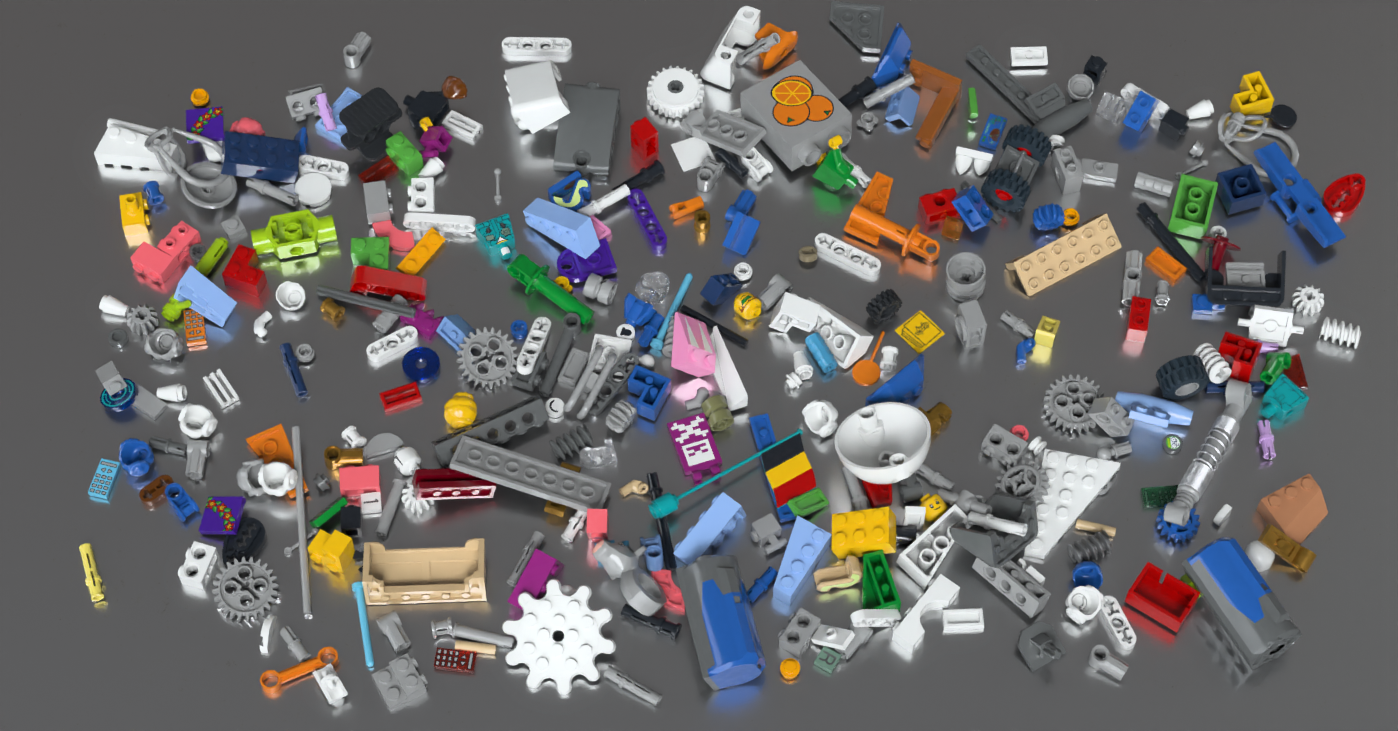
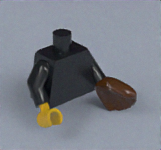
(432, 106)

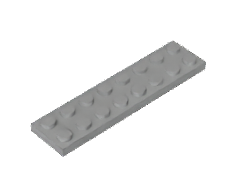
(529, 475)

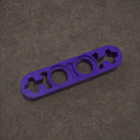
(647, 219)

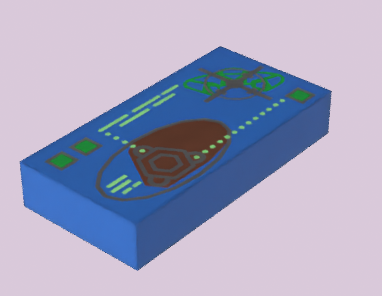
(993, 131)
(564, 186)

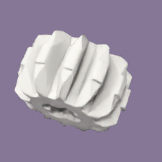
(1308, 300)
(411, 502)

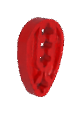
(1342, 186)

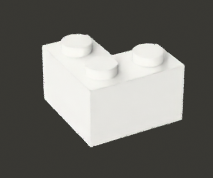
(794, 312)

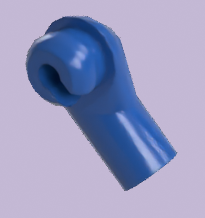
(1023, 348)

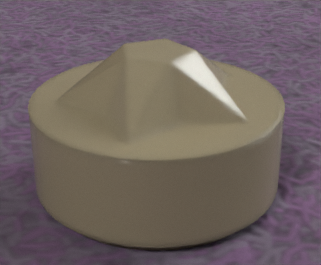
(808, 254)

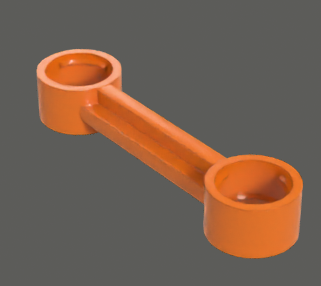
(298, 670)

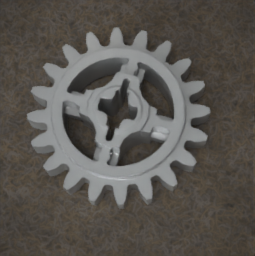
(1020, 481)

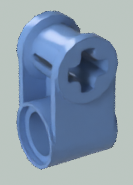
(654, 553)

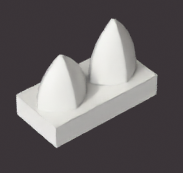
(966, 156)

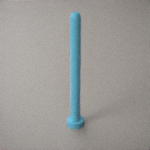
(657, 343)

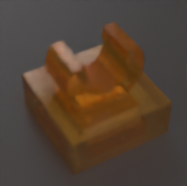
(952, 227)

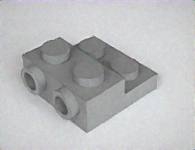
(400, 681)

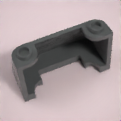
(996, 546)

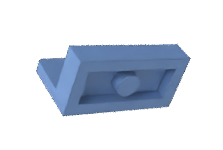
(903, 106)
(454, 329)

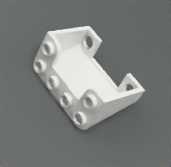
(740, 31)
(536, 94)

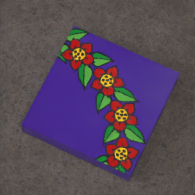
(206, 123)
(222, 515)

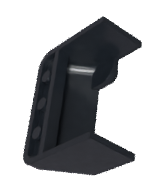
(1221, 294)

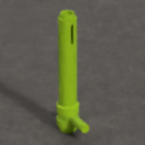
(173, 309)

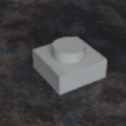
(233, 227)

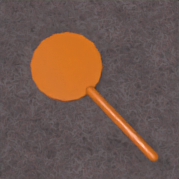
(866, 371)

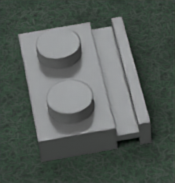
(1245, 274)

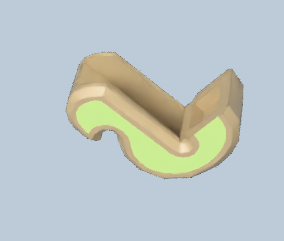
(838, 576)

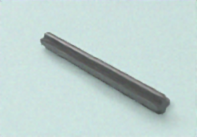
(366, 301)

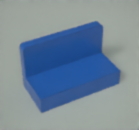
(741, 233)

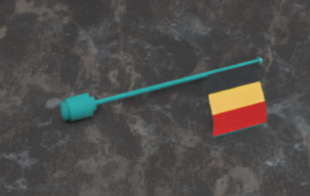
(783, 465)

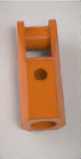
(689, 206)

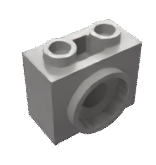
(1067, 170)
(970, 323)

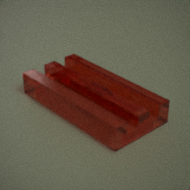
(381, 174)

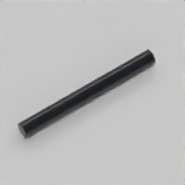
(710, 323)

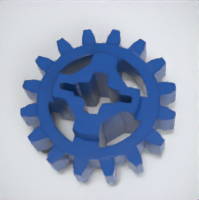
(1176, 531)

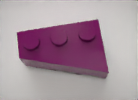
(535, 576)

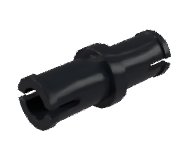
(731, 162)

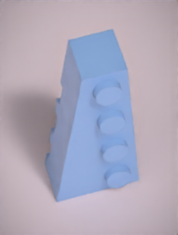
(563, 226)

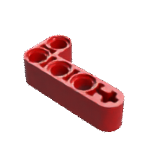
(387, 283)

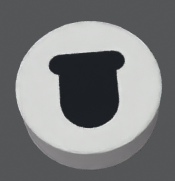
(626, 332)

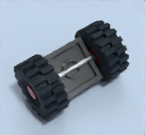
(1009, 182)

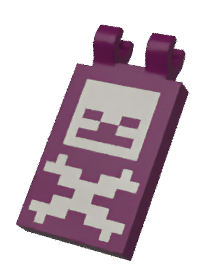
(695, 446)

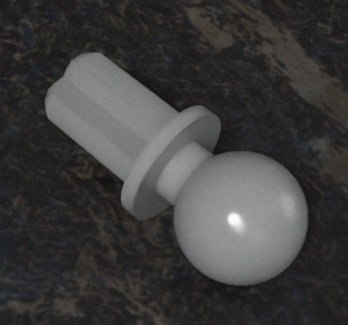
(1234, 124)
(1115, 451)

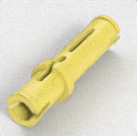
(95, 591)

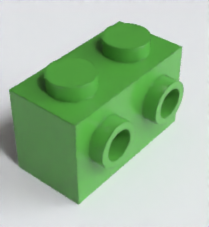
(404, 153)

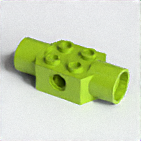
(293, 234)

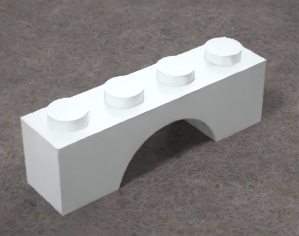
(939, 595)

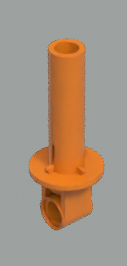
(909, 239)

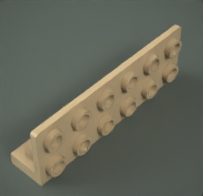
(1066, 254)

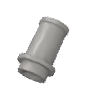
(1162, 296)

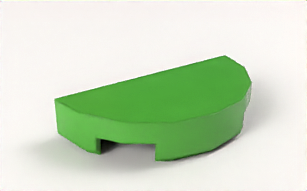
(972, 103)

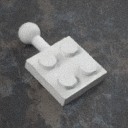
(620, 348)

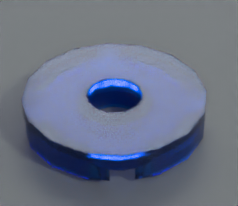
(417, 355)

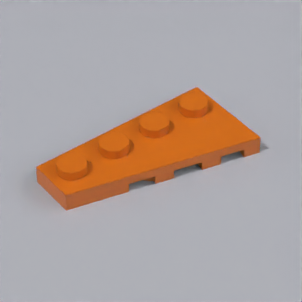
(876, 200)
(274, 446)

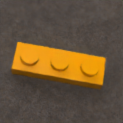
(421, 252)

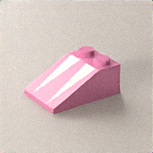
(692, 347)

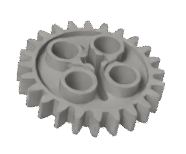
(480, 342)
(1073, 403)
(233, 601)

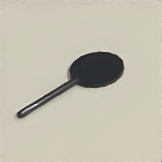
(1282, 115)

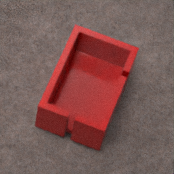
(1164, 602)

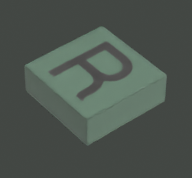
(827, 659)

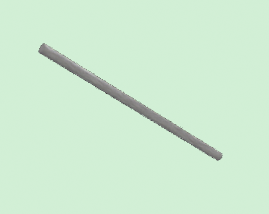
(301, 521)

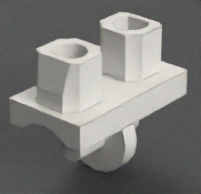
(330, 683)

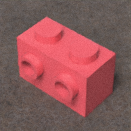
(179, 241)

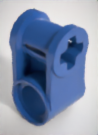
(183, 503)

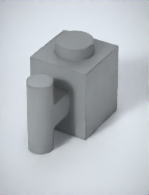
(767, 531)

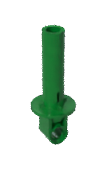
(537, 279)

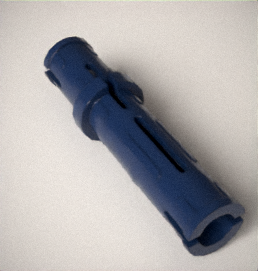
(291, 363)
(1256, 386)

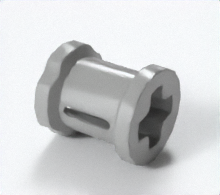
(441, 627)

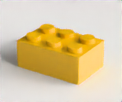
(863, 532)

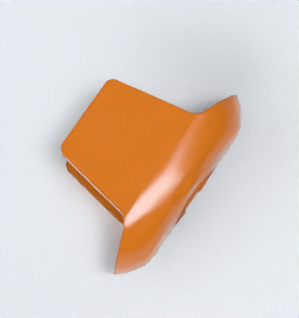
(788, 41)

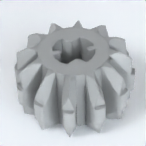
(142, 319)
(621, 416)

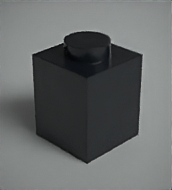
(1174, 124)
(352, 521)

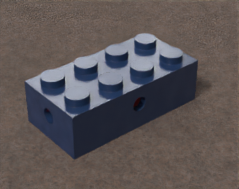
(260, 157)

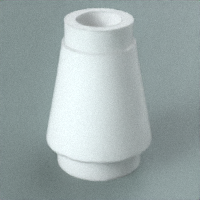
(1200, 110)
(432, 168)
(113, 306)
(802, 366)
(173, 392)

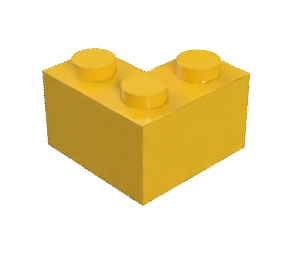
(1254, 96)
(332, 549)

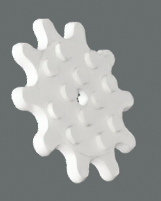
(581, 636)

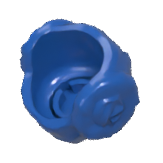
(136, 456)

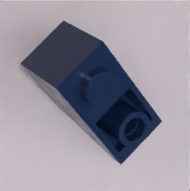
(721, 288)

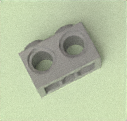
(303, 98)
(1111, 417)
(1007, 442)
(801, 633)

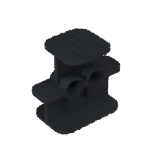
(369, 122)

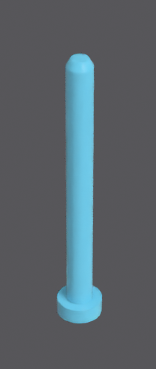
(358, 588)

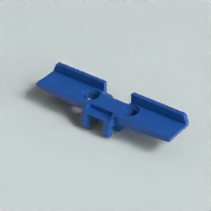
(1278, 169)

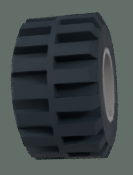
(1182, 377)

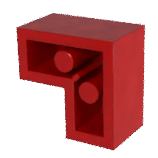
(242, 272)
(1240, 353)

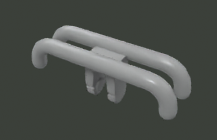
(590, 382)

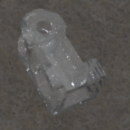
(598, 456)

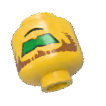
(747, 305)

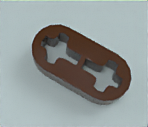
(155, 489)

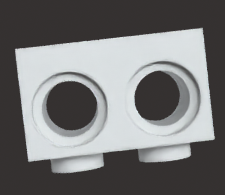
(422, 198)
(203, 566)

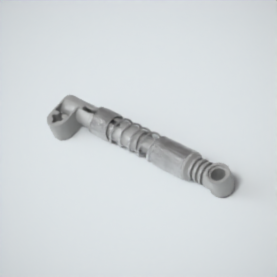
(1221, 434)

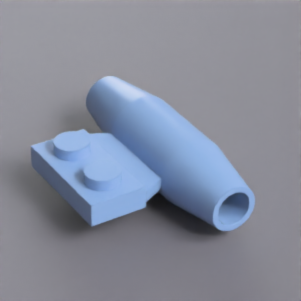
(1154, 409)

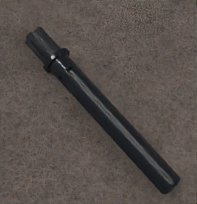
(1152, 219)
(662, 525)

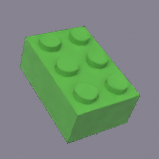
(1192, 206)

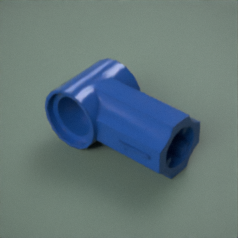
(743, 204)

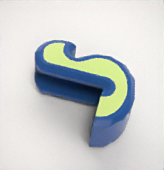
(580, 190)

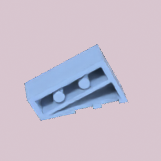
(205, 297)

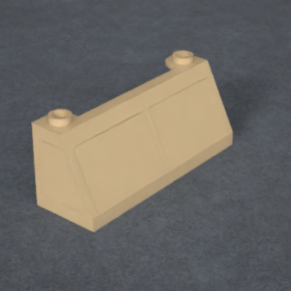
(424, 574)

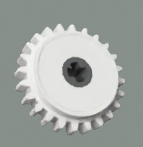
(675, 91)

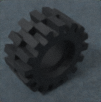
(884, 306)

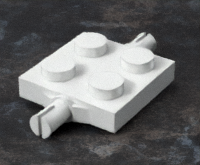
(1270, 325)

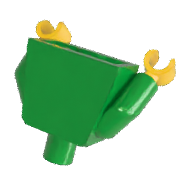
(834, 168)

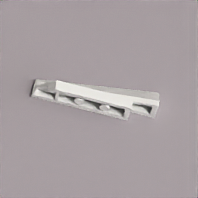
(727, 375)

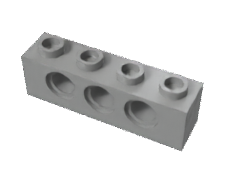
(1015, 585)

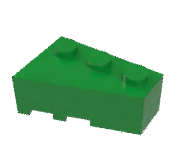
(878, 584)

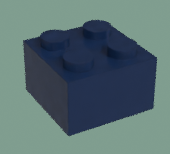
(1240, 189)

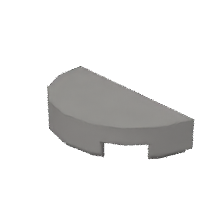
(383, 444)

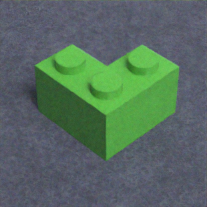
(371, 252)

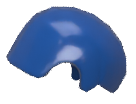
(1087, 574)

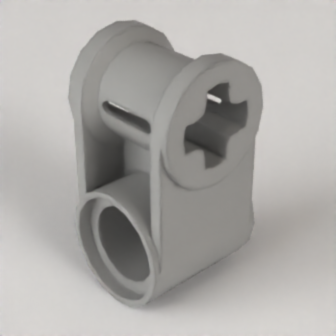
(708, 174)

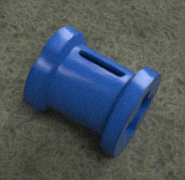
(153, 192)

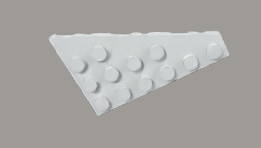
(1073, 485)

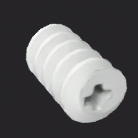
(1340, 332)
(1214, 363)

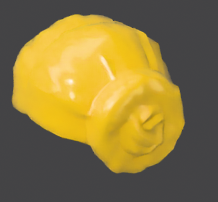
(460, 410)

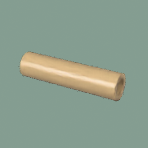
(1095, 527)
(475, 647)

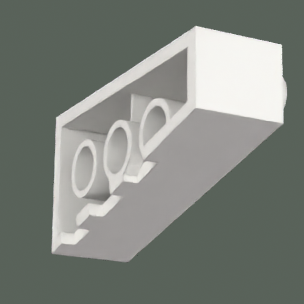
(930, 549)

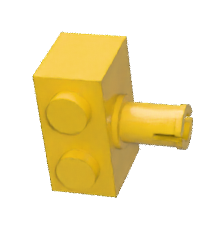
(134, 214)

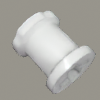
(889, 358)
(353, 437)

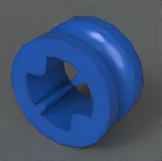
(519, 334)

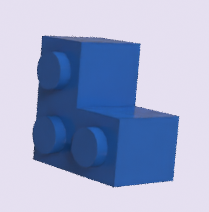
(652, 391)

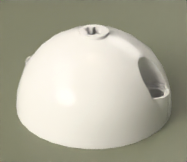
(891, 452)

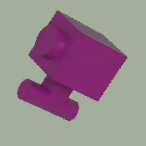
(434, 140)

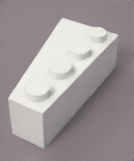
(127, 148)

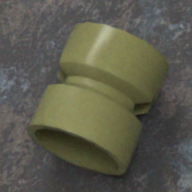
(718, 413)

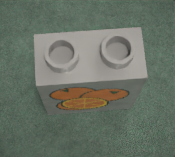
(796, 114)

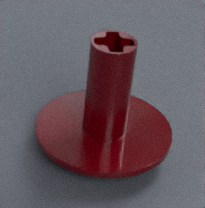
(1220, 245)

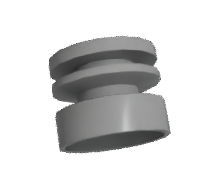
(965, 276)

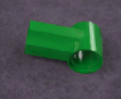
(1274, 365)

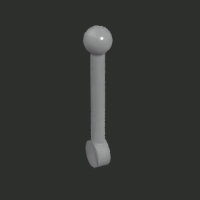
(1204, 163)
(497, 198)
(288, 550)

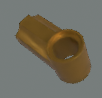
(344, 458)

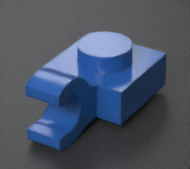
(1201, 305)

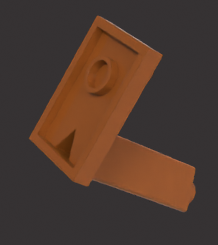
(949, 91)

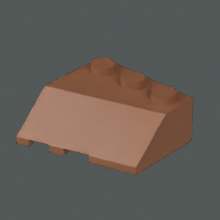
(1295, 508)

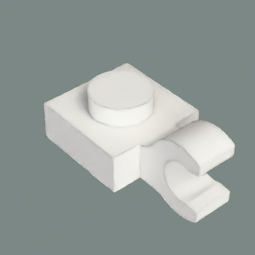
(1032, 572)

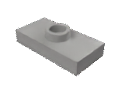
(1099, 170)

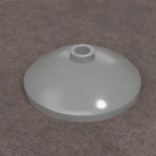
(216, 196)

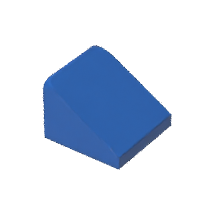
(302, 137)

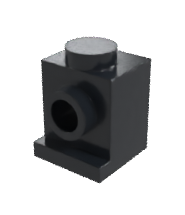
(1096, 65)

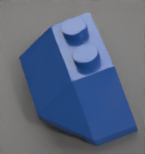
(893, 58)
(901, 386)

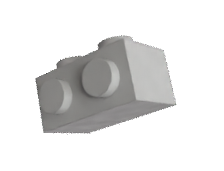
(377, 202)

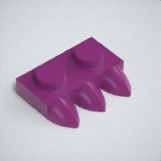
(423, 321)

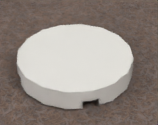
(313, 189)

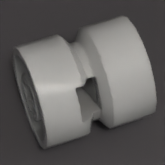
(598, 288)

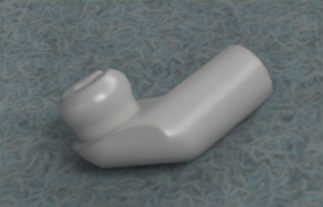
(701, 396)

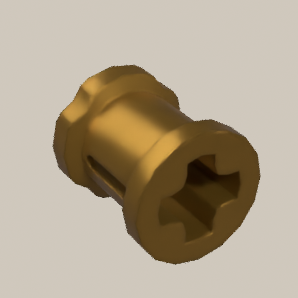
(702, 221)
(331, 308)

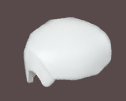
(290, 295)
(1260, 555)

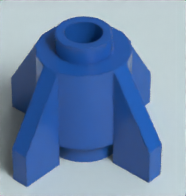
(637, 311)

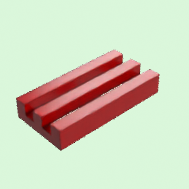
(401, 399)

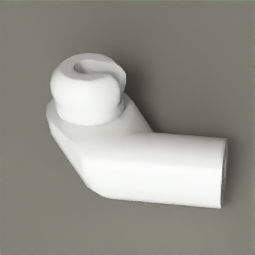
(260, 322)

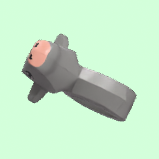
(636, 584)

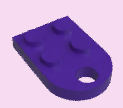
(599, 262)

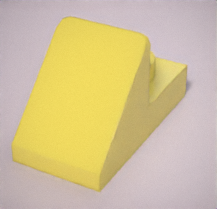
(1046, 331)

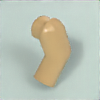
(634, 486)

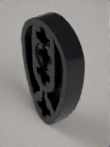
(253, 545)

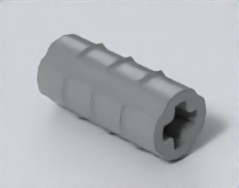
(1154, 183)
(386, 319)

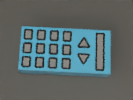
(104, 478)

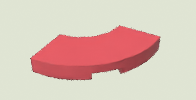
(398, 239)
(672, 592)

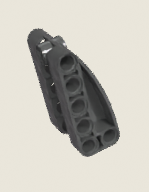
(588, 130)

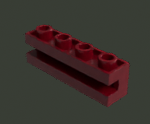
(450, 484)

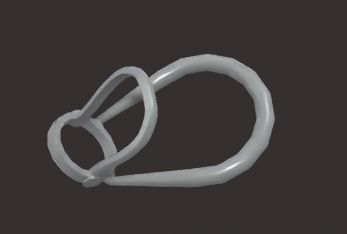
(1261, 129)
(180, 169)

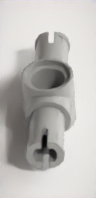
(965, 501)

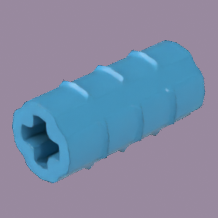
(821, 352)

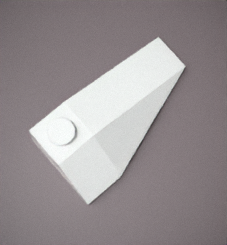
(843, 337)

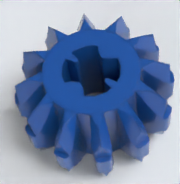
(1048, 217)

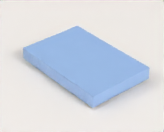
(345, 99)

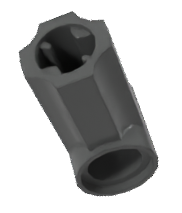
(910, 489)

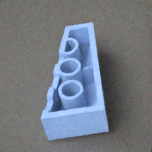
(710, 529)
(801, 557)

